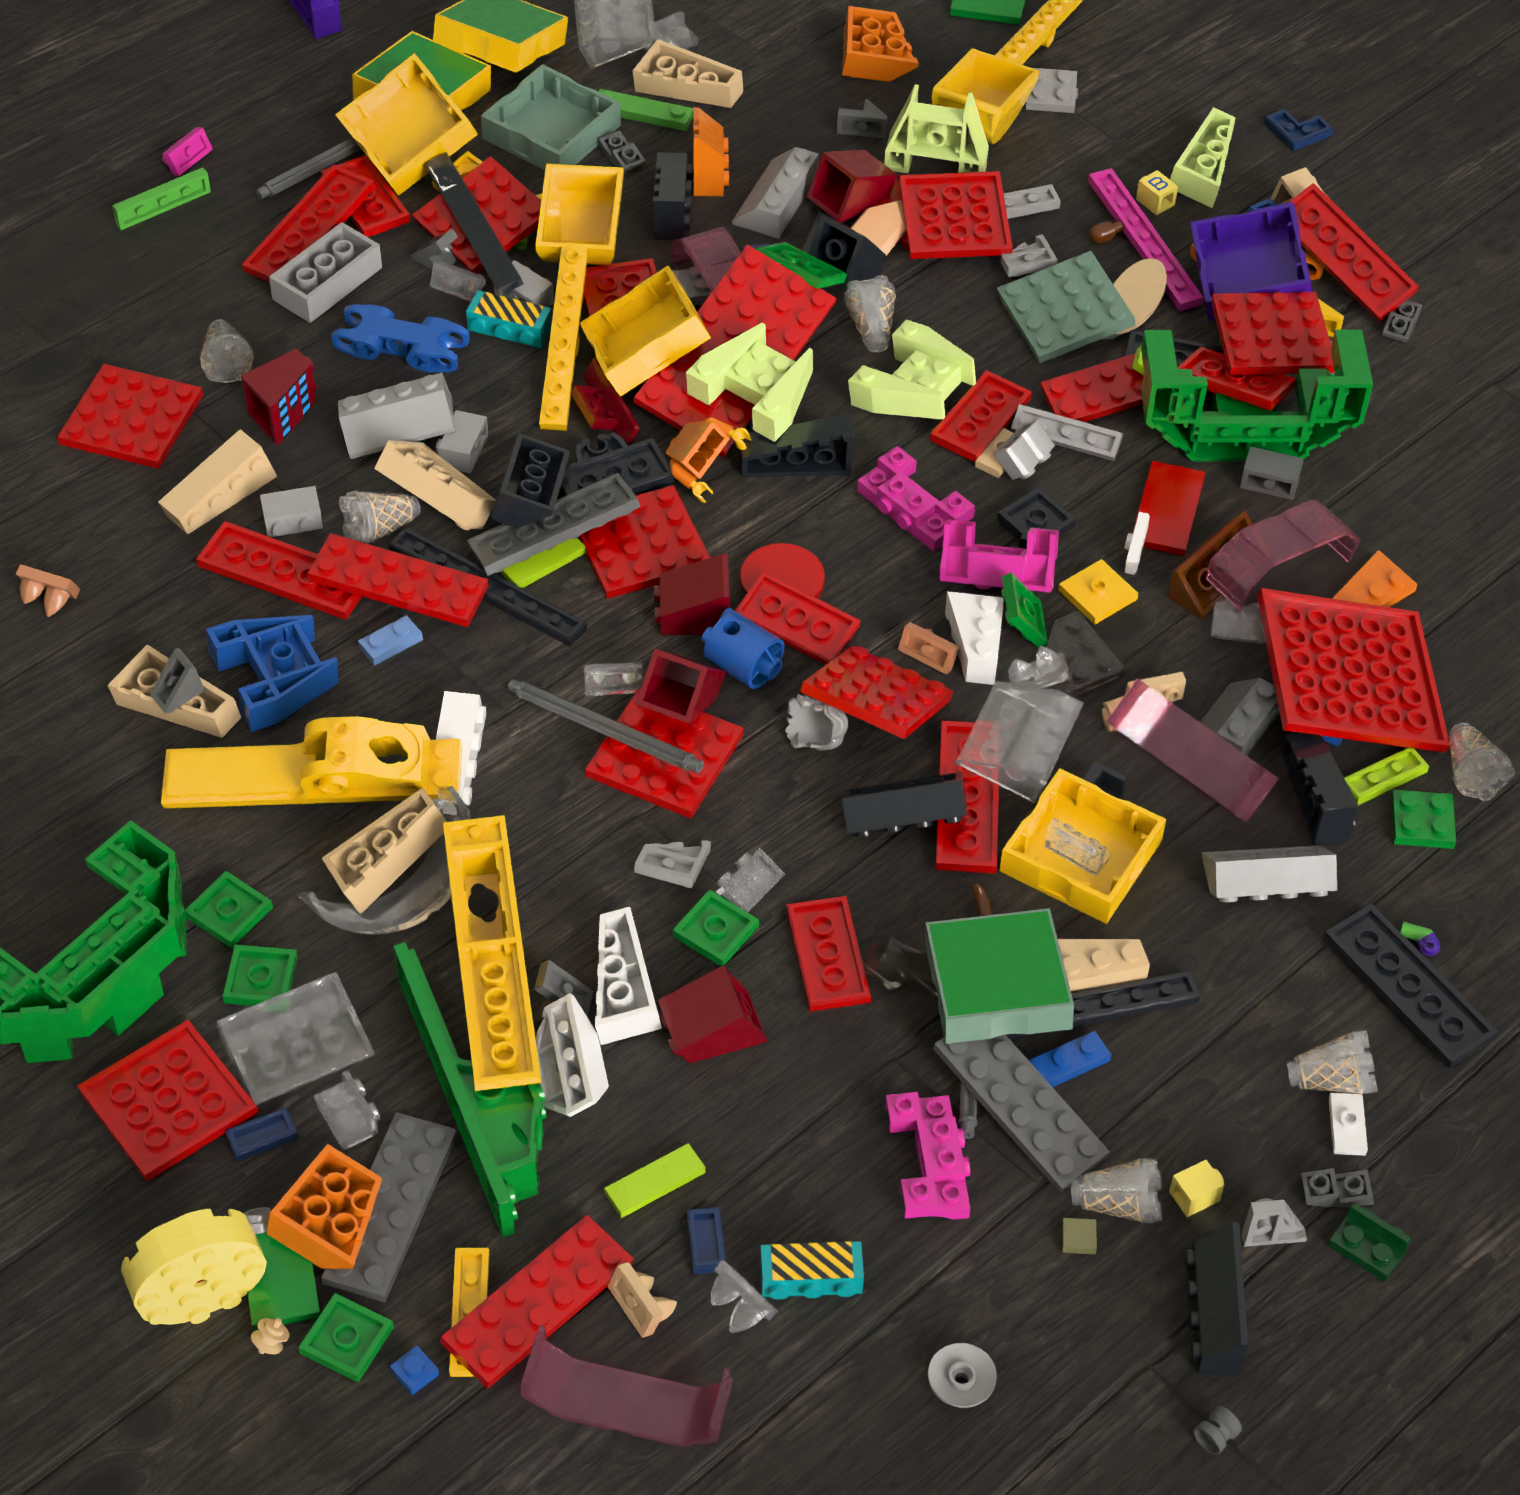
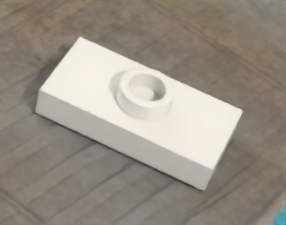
(1135, 543)
(1348, 1124)

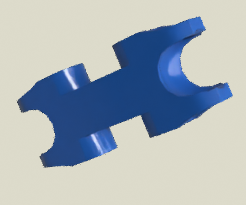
(382, 333)

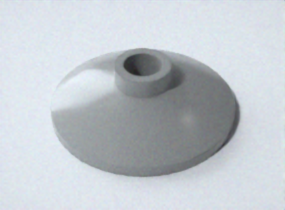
(966, 1362)

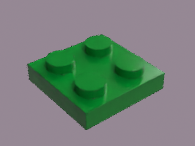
(1024, 610)
(1423, 819)
(228, 909)
(715, 928)
(259, 974)
(346, 1337)

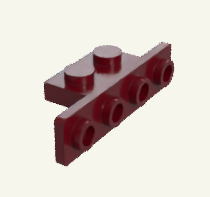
(603, 405)

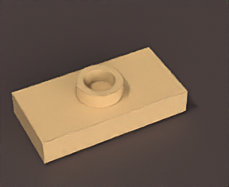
(987, 460)

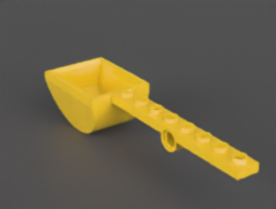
(1001, 81)
(574, 230)

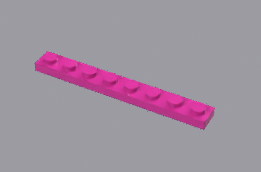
(1145, 237)

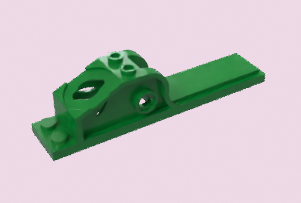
(497, 1125)

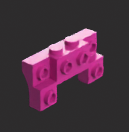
(908, 503)
(986, 564)
(939, 1145)

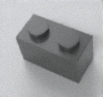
(1271, 473)

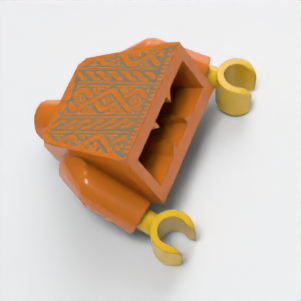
(697, 448)

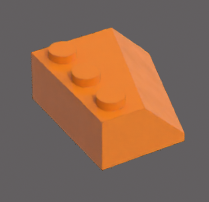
(875, 46)
(709, 155)
(326, 1210)

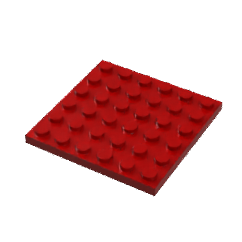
(1352, 671)

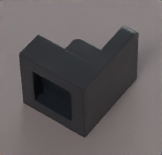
(1106, 779)

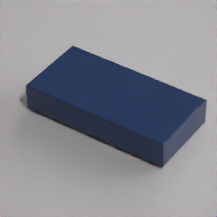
(261, 1134)
(705, 1239)

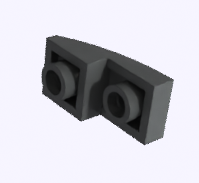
(620, 151)
(1402, 321)
(1337, 1190)

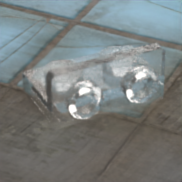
(674, 31)
(1237, 624)
(1076, 847)
(750, 881)
(348, 1111)

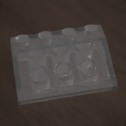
(613, 28)
(1020, 736)
(294, 1038)

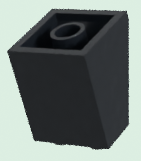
(846, 250)

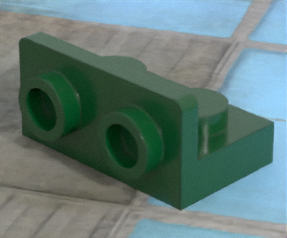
(1370, 1242)

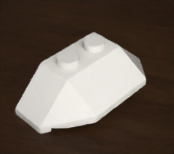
(569, 1058)

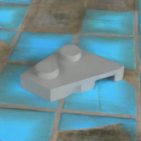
(1029, 258)
(672, 862)
(1271, 1223)

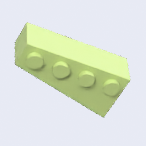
(1203, 161)

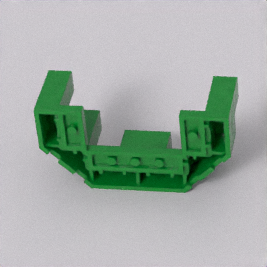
(1325, 404)
(110, 968)

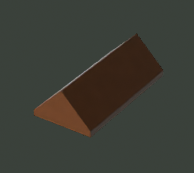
(1188, 581)

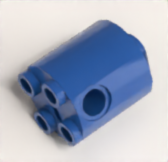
(743, 649)

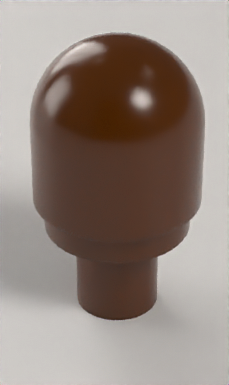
(1104, 231)

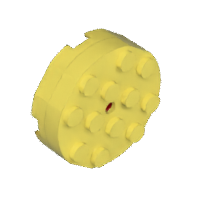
(193, 1267)

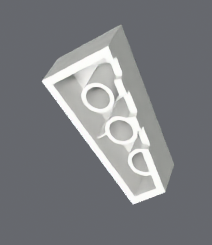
(624, 989)

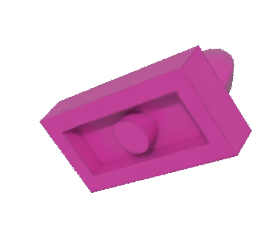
(187, 151)

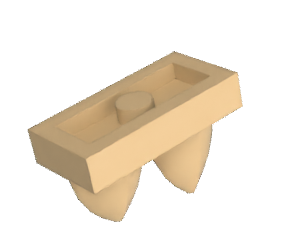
(633, 1295)

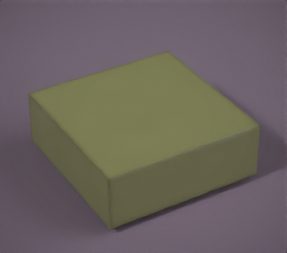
(1079, 1236)

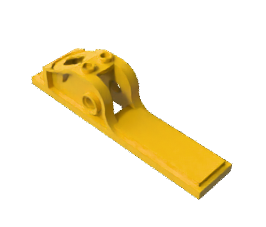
(298, 775)
(491, 957)

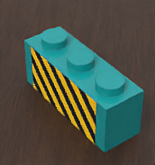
(509, 319)
(811, 1269)

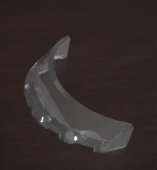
(413, 900)

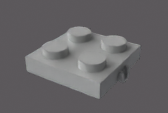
(1054, 91)

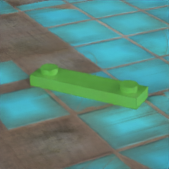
(652, 111)
(161, 198)

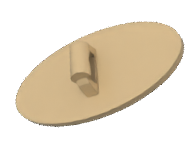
(1142, 289)

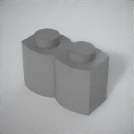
(1025, 450)

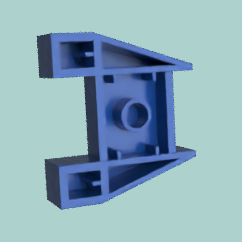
(281, 660)

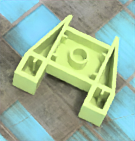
(937, 134)
(755, 374)
(922, 383)

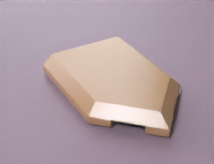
(882, 225)

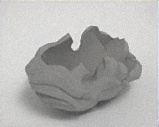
(815, 724)

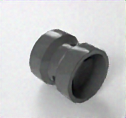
(1217, 1430)

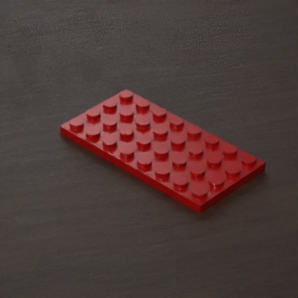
(748, 294)

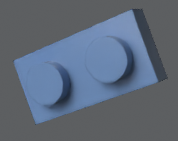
(390, 640)

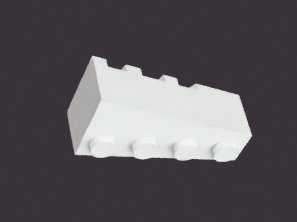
(463, 719)

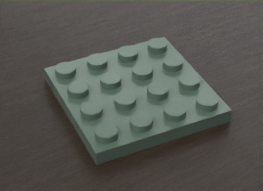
(1065, 306)

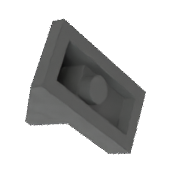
(866, 122)
(436, 249)
(556, 983)

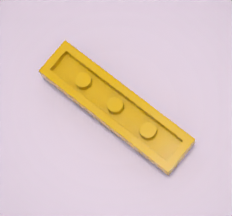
(469, 1291)

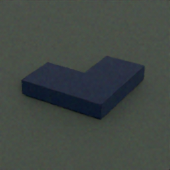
(1297, 134)

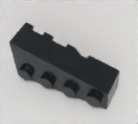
(670, 196)
(802, 450)
(1319, 789)

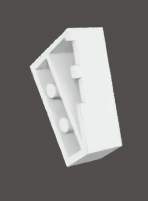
(976, 631)

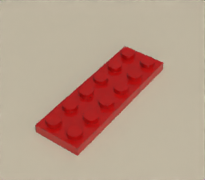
(317, 213)
(1350, 254)
(272, 568)
(398, 580)
(974, 840)
(542, 1293)

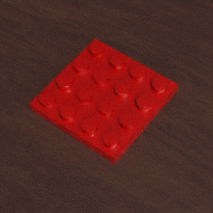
(504, 202)
(955, 215)
(1272, 332)
(130, 416)
(641, 545)
(877, 691)
(655, 779)
(167, 1100)

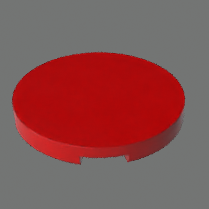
(788, 563)

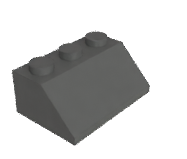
(1243, 713)

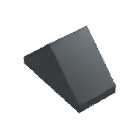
(177, 683)

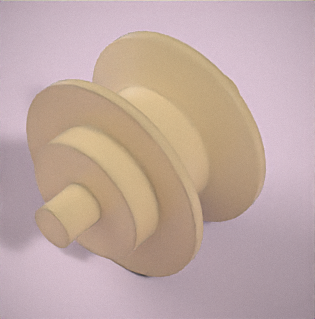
(270, 1336)

